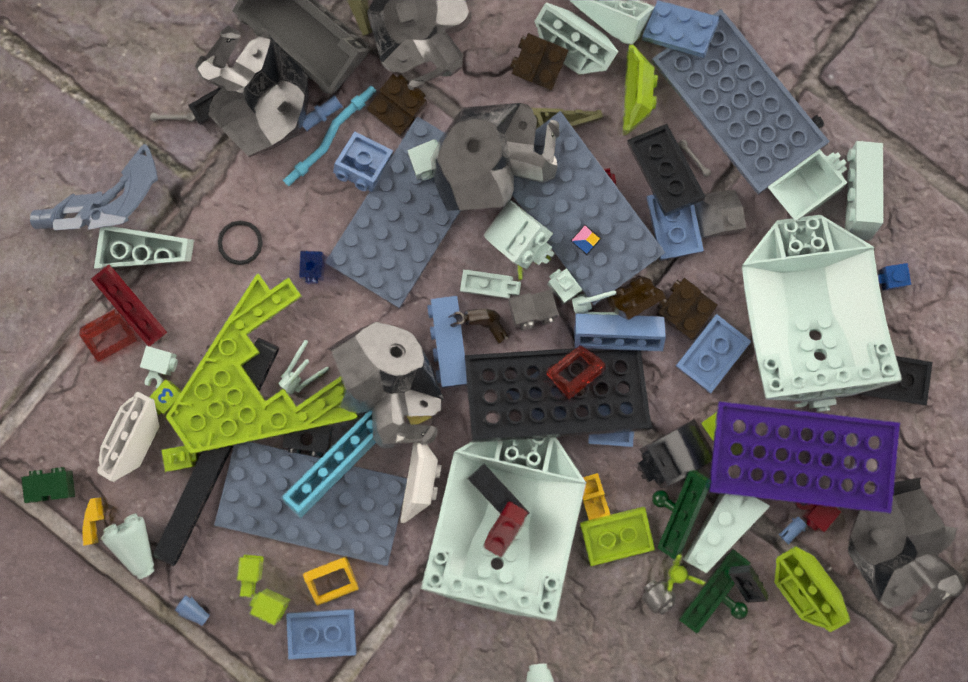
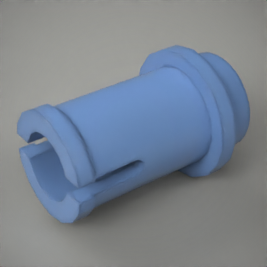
(793, 530)

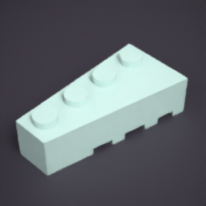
(865, 190)
(136, 248)
(722, 528)

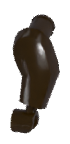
(483, 317)

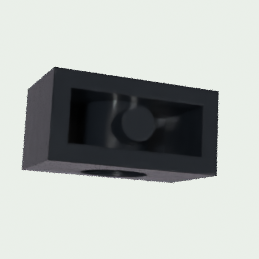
(319, 445)

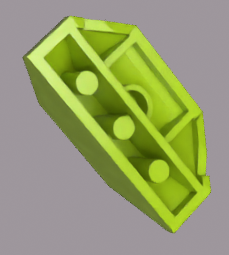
(638, 90)
(810, 590)

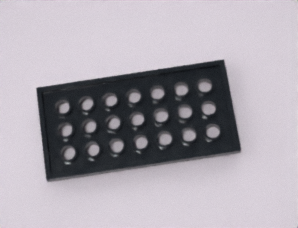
(550, 425)

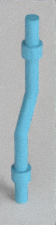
(357, 103)

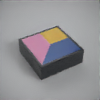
(586, 239)

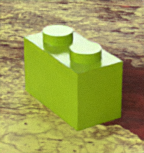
(269, 606)

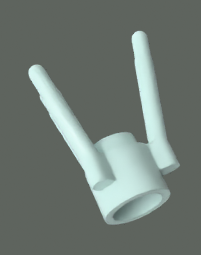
(583, 303)
(291, 380)

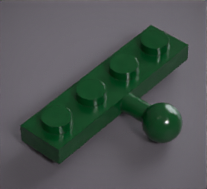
(683, 512)
(715, 592)

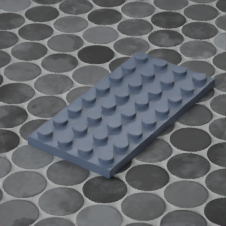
(742, 106)
(587, 196)
(395, 226)
(349, 520)

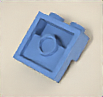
(362, 162)

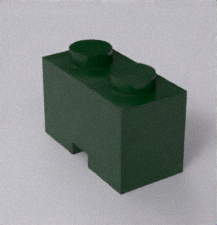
(39, 486)

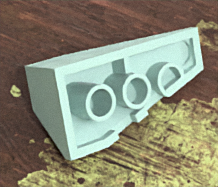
(618, 17)

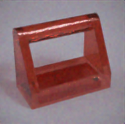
(102, 324)
(583, 379)

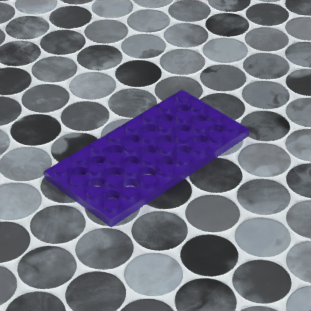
(811, 492)

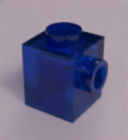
(312, 266)

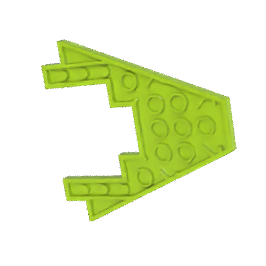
(222, 402)

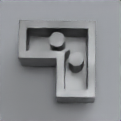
(532, 309)

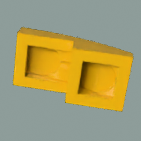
(594, 498)
(93, 513)

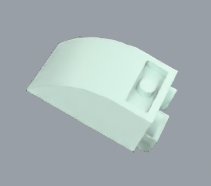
(810, 184)
(519, 236)

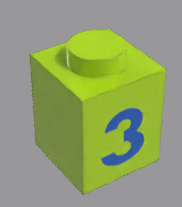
(165, 396)

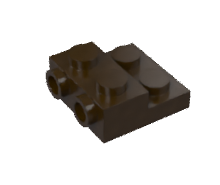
(539, 61)
(397, 104)
(635, 297)
(686, 308)

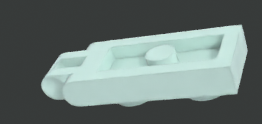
(489, 284)

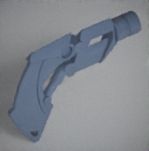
(94, 208)

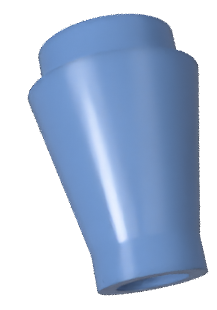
(191, 610)

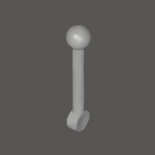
(190, 117)
(683, 145)

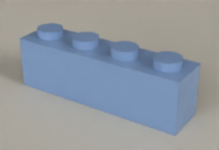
(618, 333)
(448, 341)

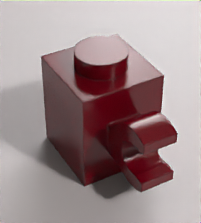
(818, 516)

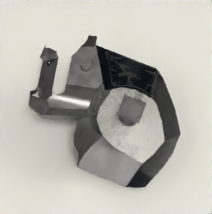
(418, 33)
(260, 97)
(484, 152)
(392, 378)
(901, 551)

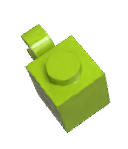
(178, 458)

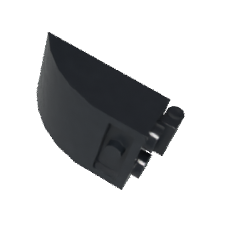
(674, 455)

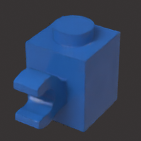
(894, 277)

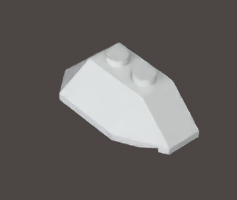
(128, 437)
(420, 481)

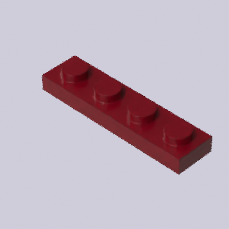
(128, 305)

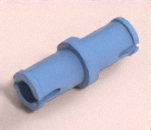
(321, 113)

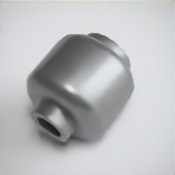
(658, 597)

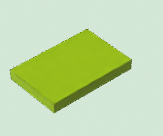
(617, 536)

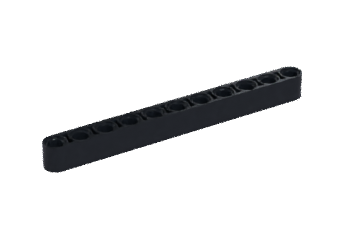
(207, 472)

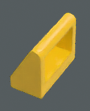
(325, 569)

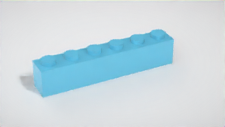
(331, 466)

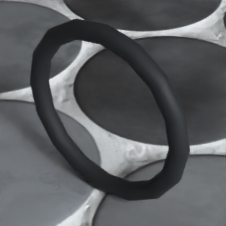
(241, 262)

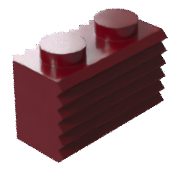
(505, 529)

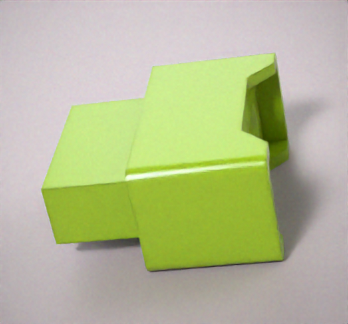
(249, 572)

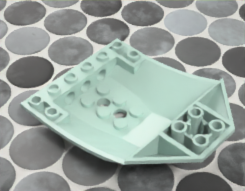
(824, 281)
(537, 559)

